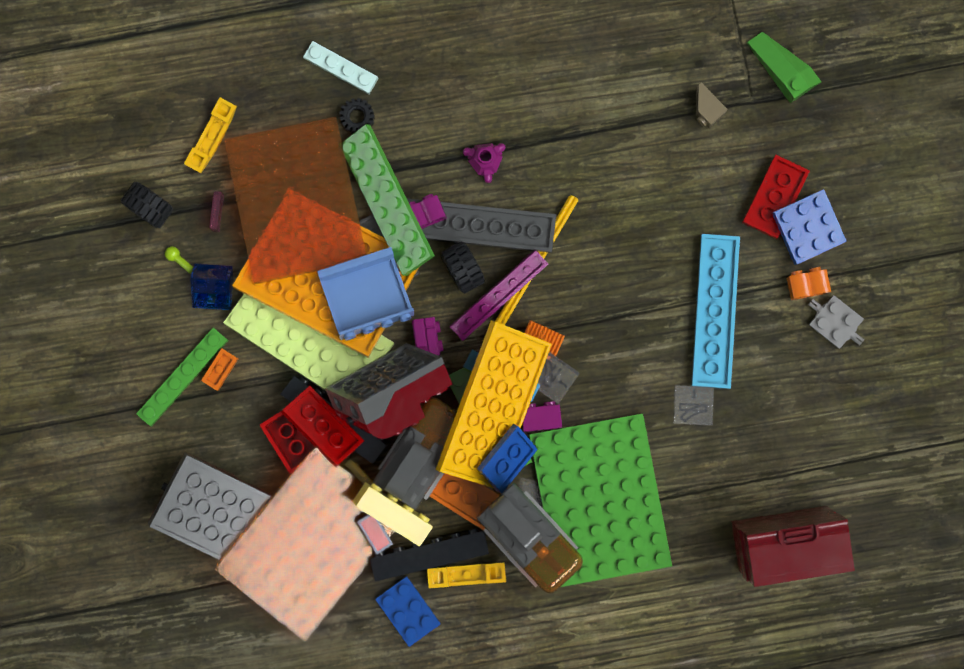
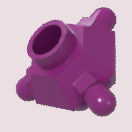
(485, 159)

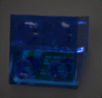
(212, 286)

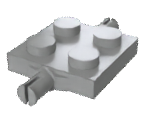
(836, 322)

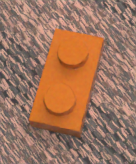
(219, 369)

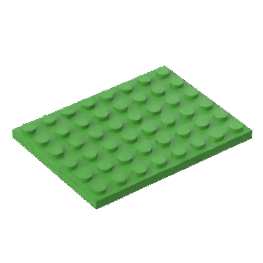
(603, 496)

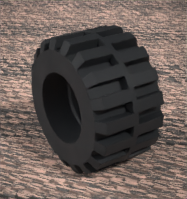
(147, 204)
(463, 267)

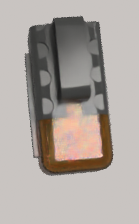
(411, 463)
(531, 539)

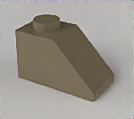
(708, 107)

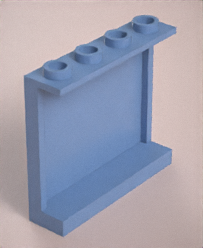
(365, 294)

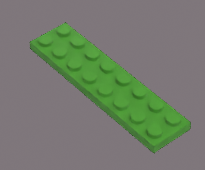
(386, 200)

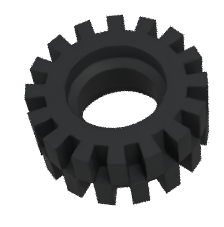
(356, 105)

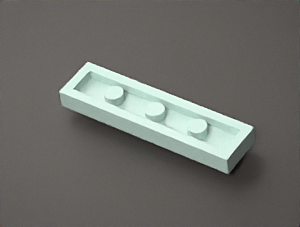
(340, 67)

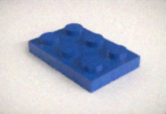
(507, 458)
(408, 611)

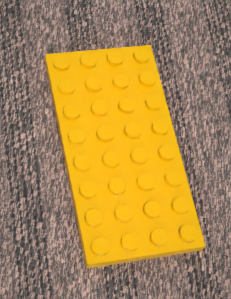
(493, 399)

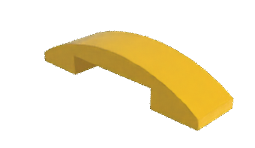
(211, 136)
(466, 575)

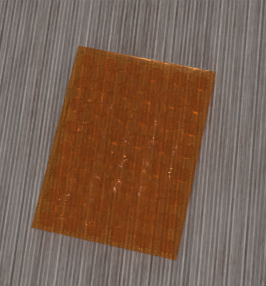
(295, 199)
(302, 546)

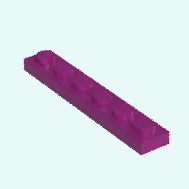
(498, 295)

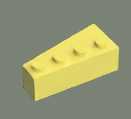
(393, 513)

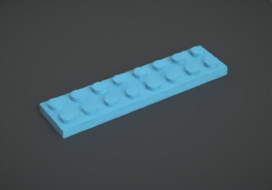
(715, 311)

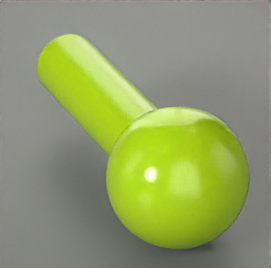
(173, 254)

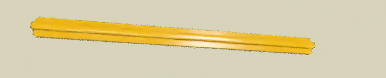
(560, 221)

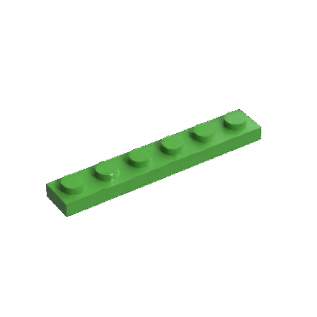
(182, 377)

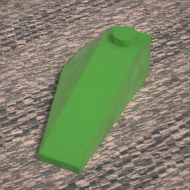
(785, 68)

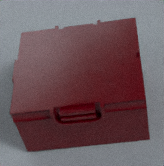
(793, 546)

